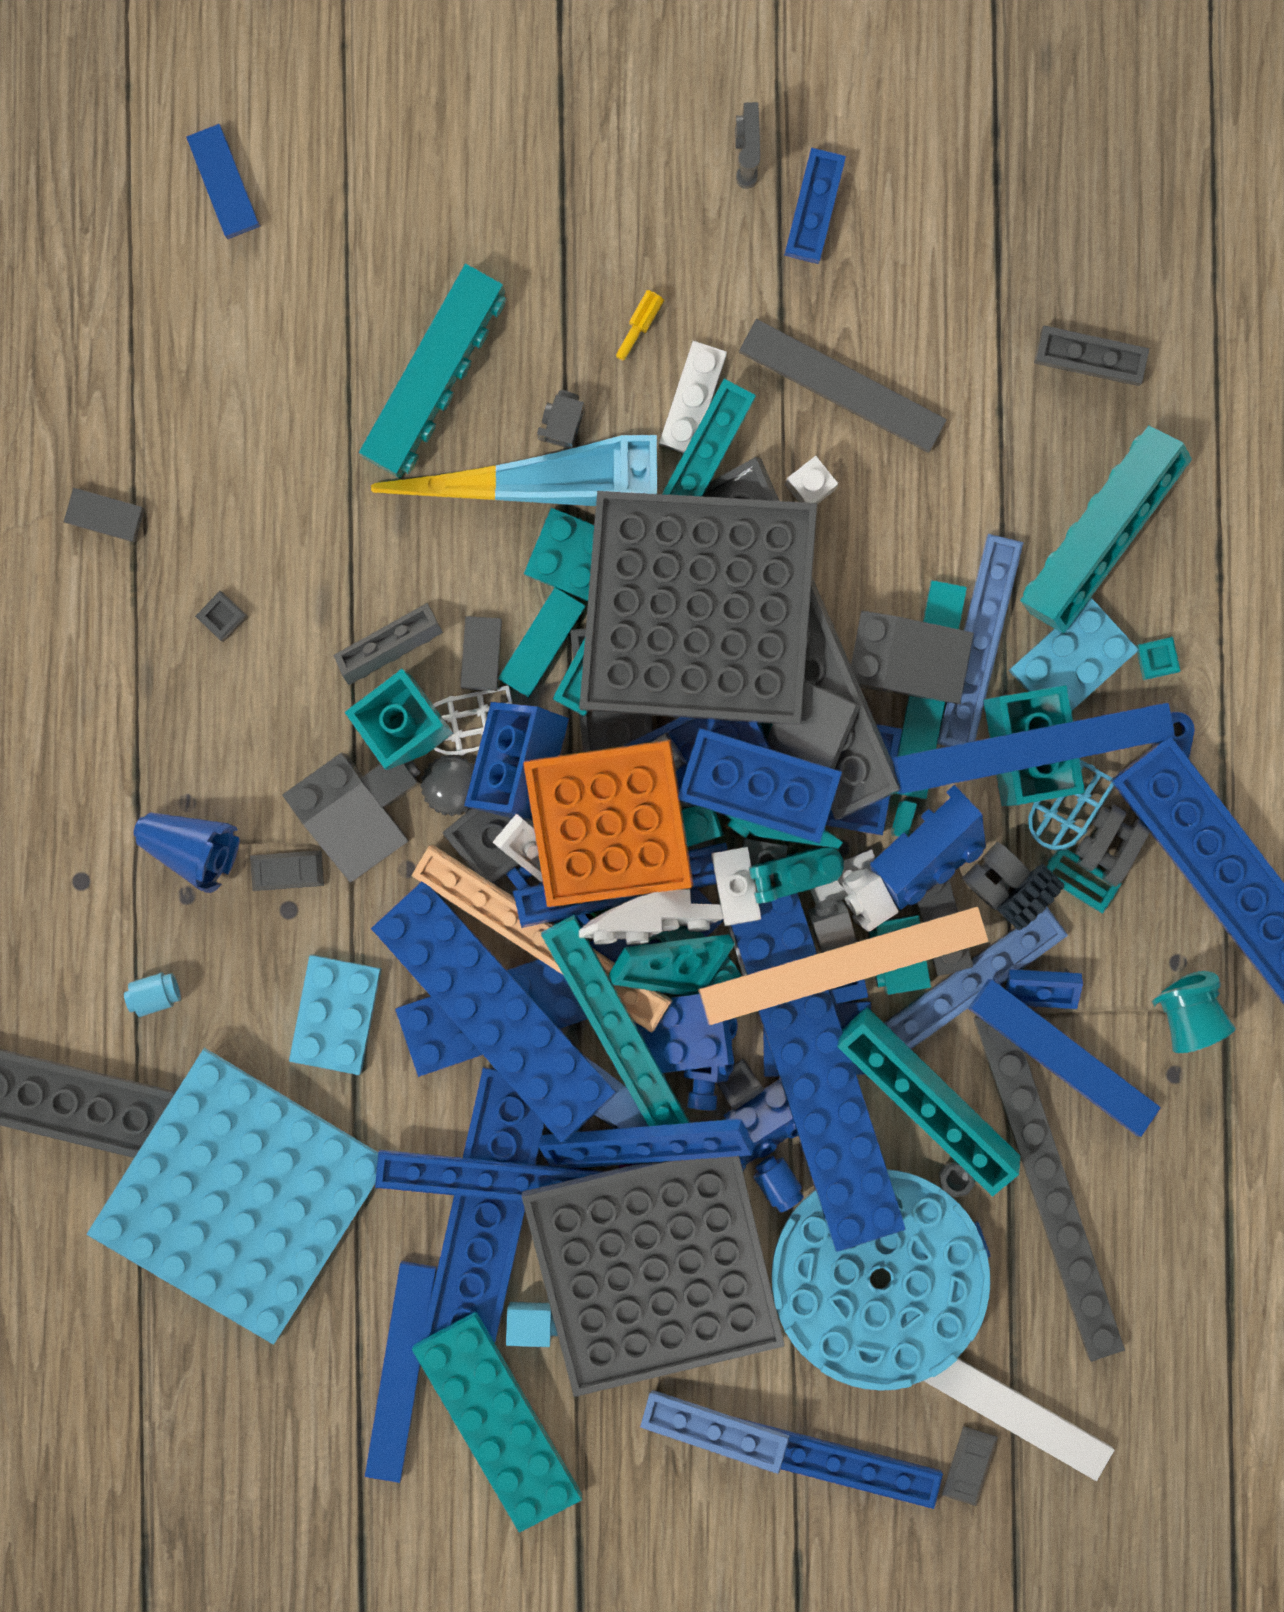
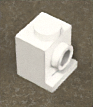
(868, 899)

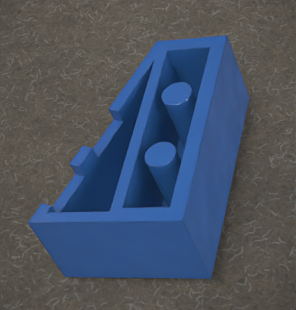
(932, 851)

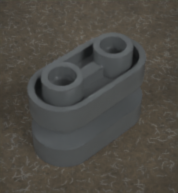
(1093, 848)

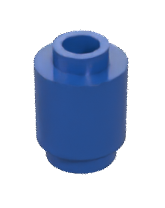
(778, 1183)

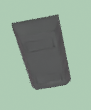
(287, 870)
(969, 1466)

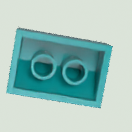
(1028, 712)

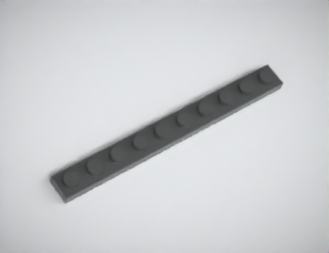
(1051, 1193)

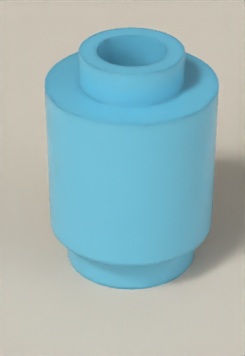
(152, 994)

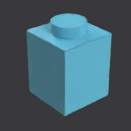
(529, 1324)

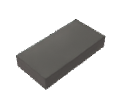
(104, 515)
(481, 653)

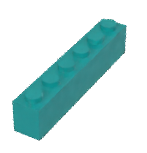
(433, 371)
(1106, 528)
(929, 1101)

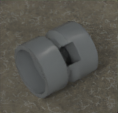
(1005, 867)

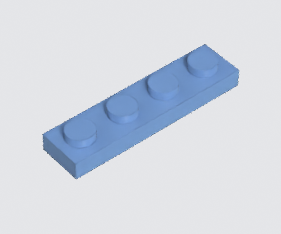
(715, 1431)

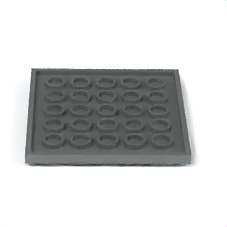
(698, 607)
(652, 1270)

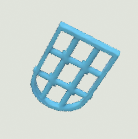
(1069, 823)

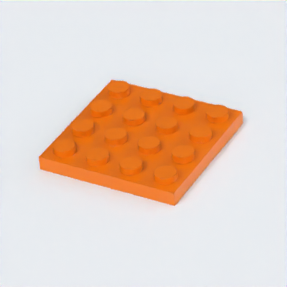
(608, 823)

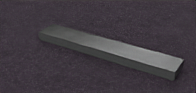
(842, 385)

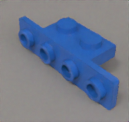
(766, 1120)

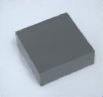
(221, 616)
(741, 1085)

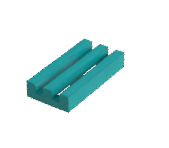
(1054, 862)

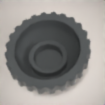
(447, 784)

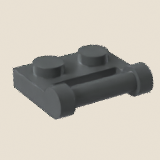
(748, 139)

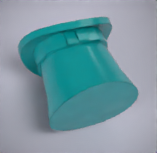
(1194, 1012)

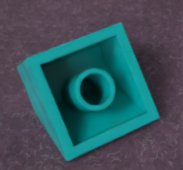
(398, 721)

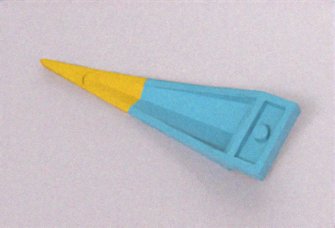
(561, 477)

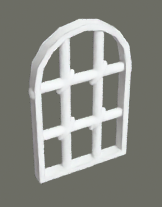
(453, 715)

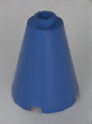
(189, 847)

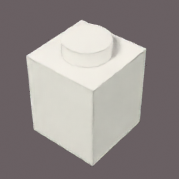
(811, 482)

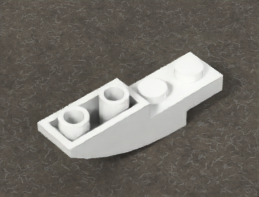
(650, 916)

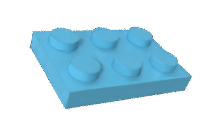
(1078, 658)
(335, 1014)

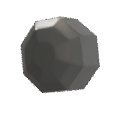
(955, 1179)

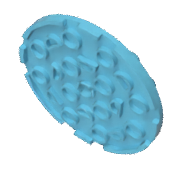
(893, 1332)

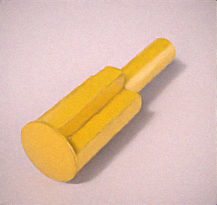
(640, 321)

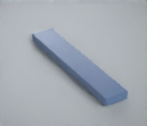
(986, 621)
(960, 988)

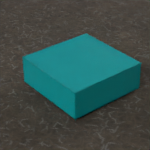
(1158, 658)
(903, 818)

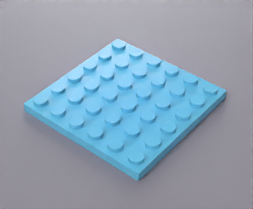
(237, 1196)

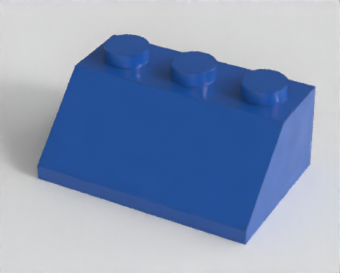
(510, 738)

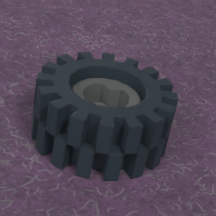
(1031, 897)

